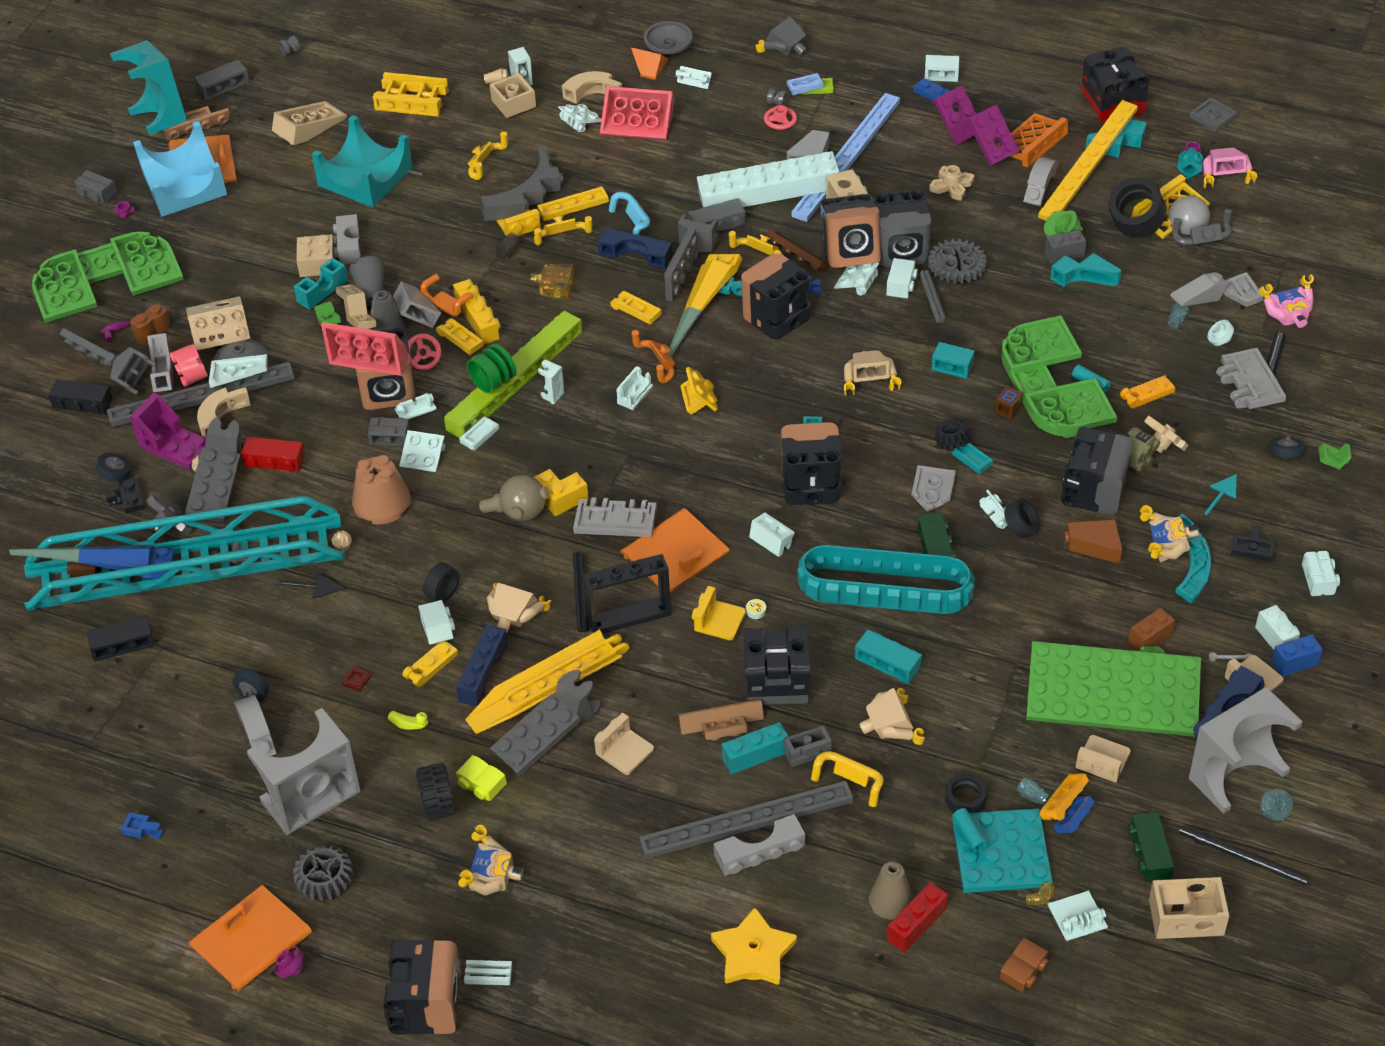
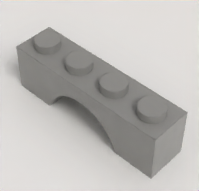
(737, 855)

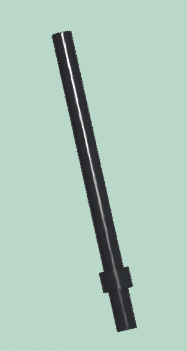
(1201, 838)

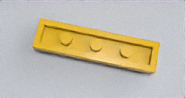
(573, 203)

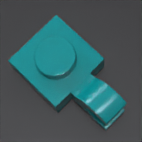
(731, 285)

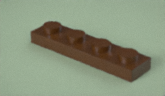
(802, 254)

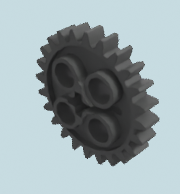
(969, 259)

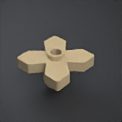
(953, 181)
(1165, 435)

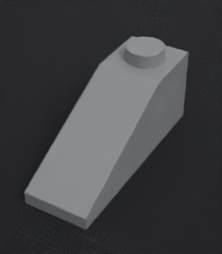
(1201, 290)

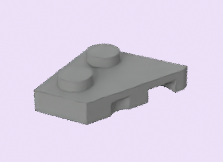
(1242, 290)

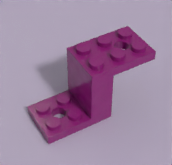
(984, 126)

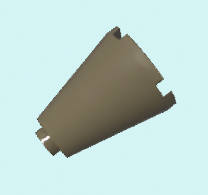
(890, 891)

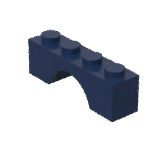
(616, 242)
(474, 678)
(1241, 686)

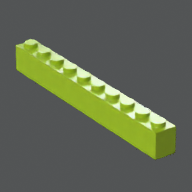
(528, 360)

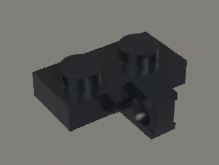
(128, 495)
(1253, 546)

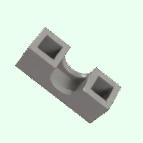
(347, 239)

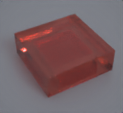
(356, 679)

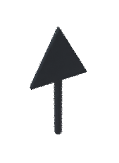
(322, 587)

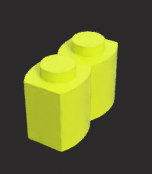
(481, 778)

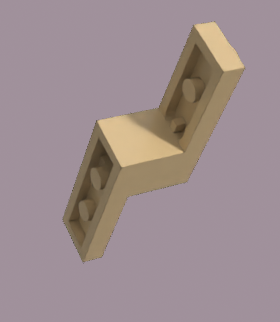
(355, 306)

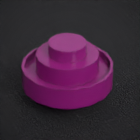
(289, 962)

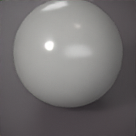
(1191, 211)

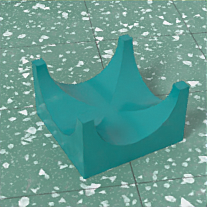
(160, 88)
(363, 167)

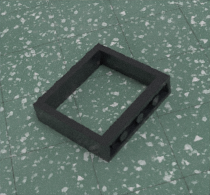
(634, 613)

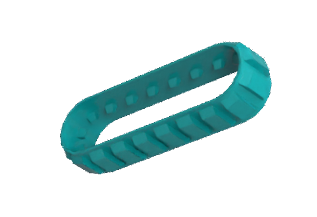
(885, 595)

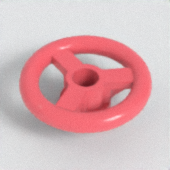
(780, 116)
(418, 338)

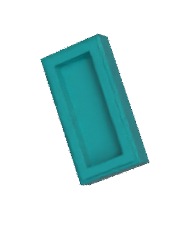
(973, 458)

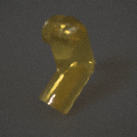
(1042, 896)

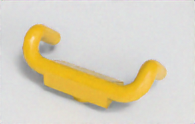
(481, 154)
(562, 226)
(751, 241)
(852, 771)

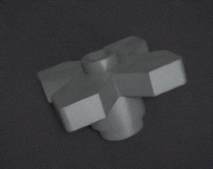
(167, 511)

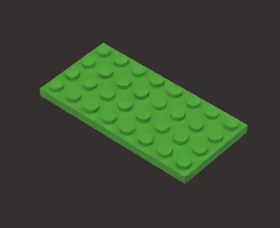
(1114, 688)

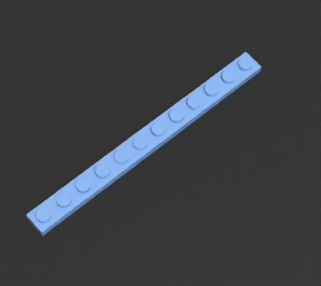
(851, 151)

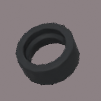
(1022, 518)
(434, 578)
(966, 781)

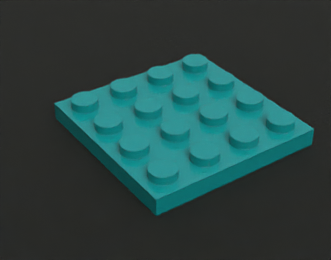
(1014, 852)

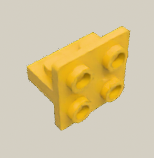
(697, 392)

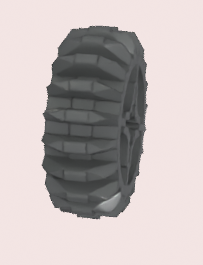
(322, 866)

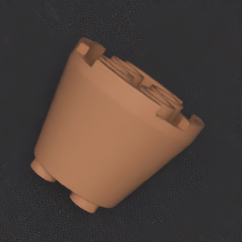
(379, 491)

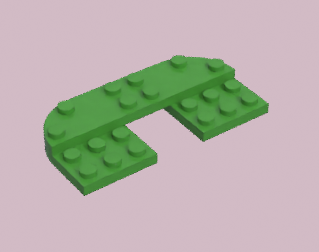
(64, 279)
(1052, 407)

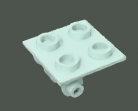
(578, 116)
(859, 277)
(422, 451)
(1078, 915)

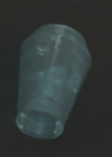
(1177, 315)
(1031, 790)

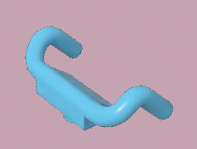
(633, 210)

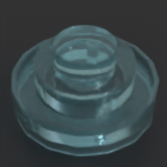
(1276, 804)

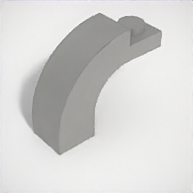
(1041, 173)
(162, 373)
(255, 725)

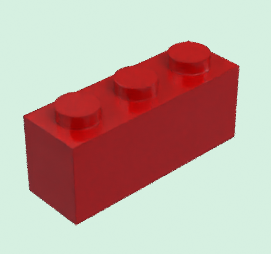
(273, 454)
(917, 917)

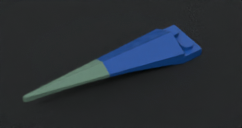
(107, 556)

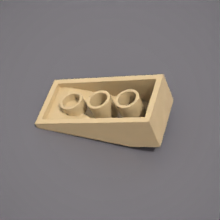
(306, 122)

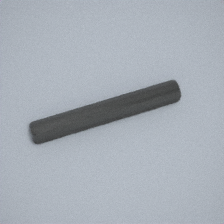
(932, 296)

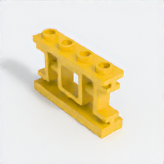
(423, 103)

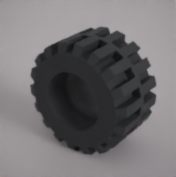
(435, 791)

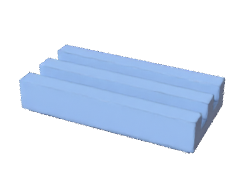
(805, 84)

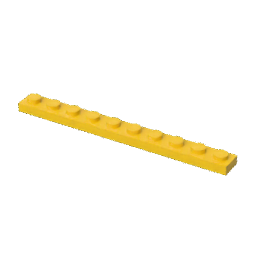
(1089, 159)

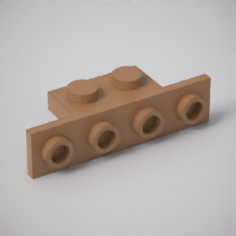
(202, 115)
(722, 720)

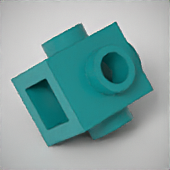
(1190, 163)

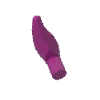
(108, 330)

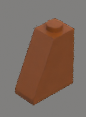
(1094, 539)

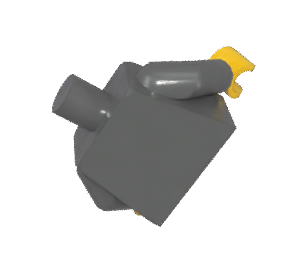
(784, 38)

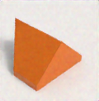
(649, 63)

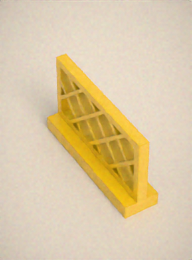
(1168, 192)

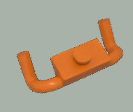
(443, 300)
(661, 352)

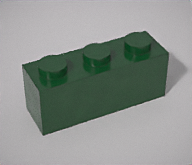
(934, 535)
(1151, 847)

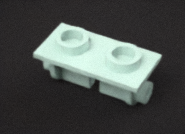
(693, 77)
(410, 409)
(993, 504)

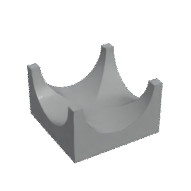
(1237, 740)
(310, 781)

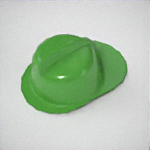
(1062, 222)

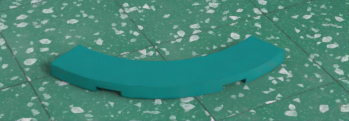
(1199, 566)

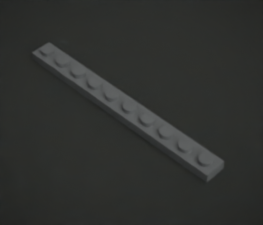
(197, 394)
(745, 819)

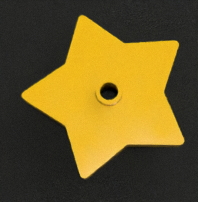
(753, 949)

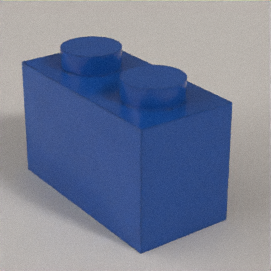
(1296, 655)

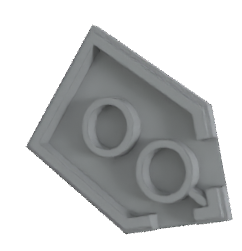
(932, 486)

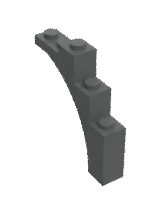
(531, 192)

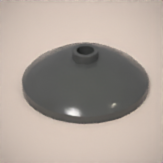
(668, 37)
(240, 349)

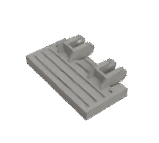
(1252, 379)
(615, 518)

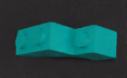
(1131, 135)
(1092, 269)

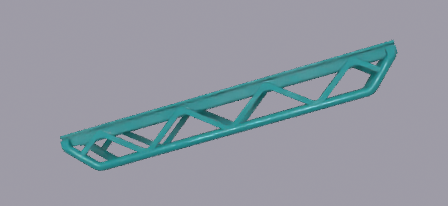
(217, 538)

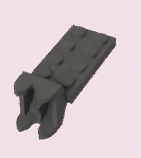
(693, 239)
(126, 367)
(216, 470)
(546, 724)

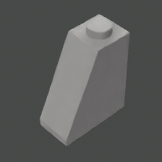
(813, 143)
(415, 305)

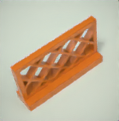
(1040, 144)

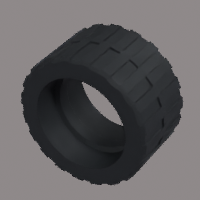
(1134, 189)

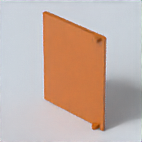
(220, 151)
(684, 544)
(250, 937)

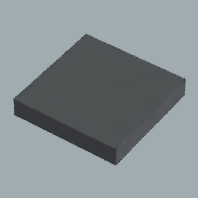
(1213, 114)

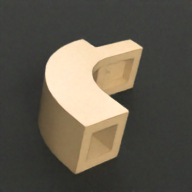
(587, 83)
(219, 404)

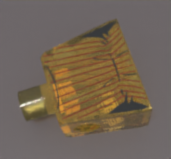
(555, 280)

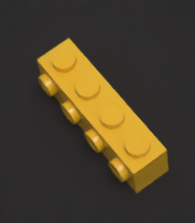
(477, 313)

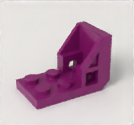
(161, 433)

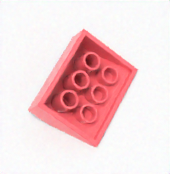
(637, 112)
(364, 349)

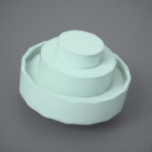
(1220, 332)

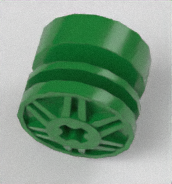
(491, 368)

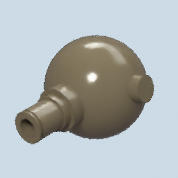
(519, 498)

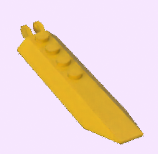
(541, 679)

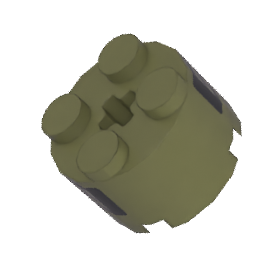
(1142, 450)

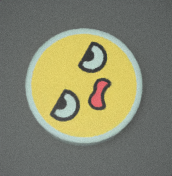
(756, 609)

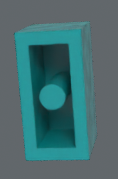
(952, 360)

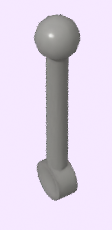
(1213, 656)

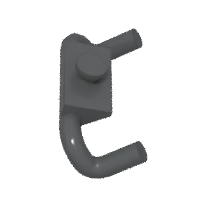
(1204, 233)

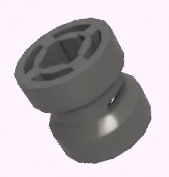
(289, 45)
(777, 97)

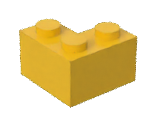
(564, 492)

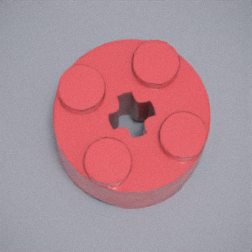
(188, 365)

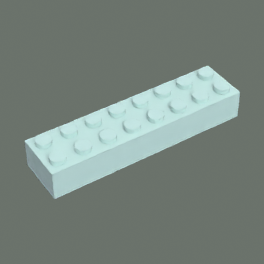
(768, 181)

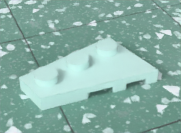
(233, 369)

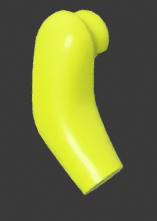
(407, 722)

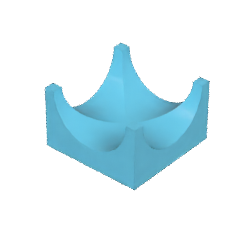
(182, 175)

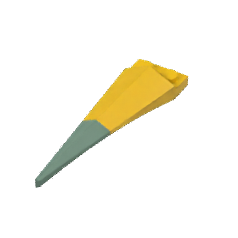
(710, 280)

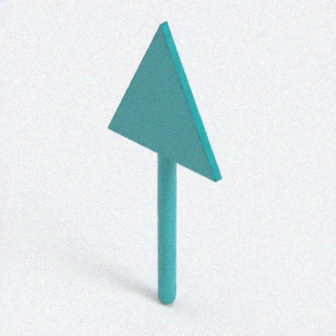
(1226, 487)

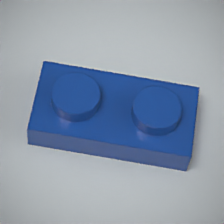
(929, 89)
(1074, 815)

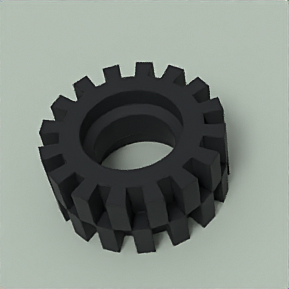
(952, 434)

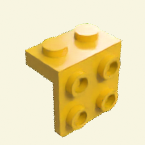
(521, 223)
(717, 617)

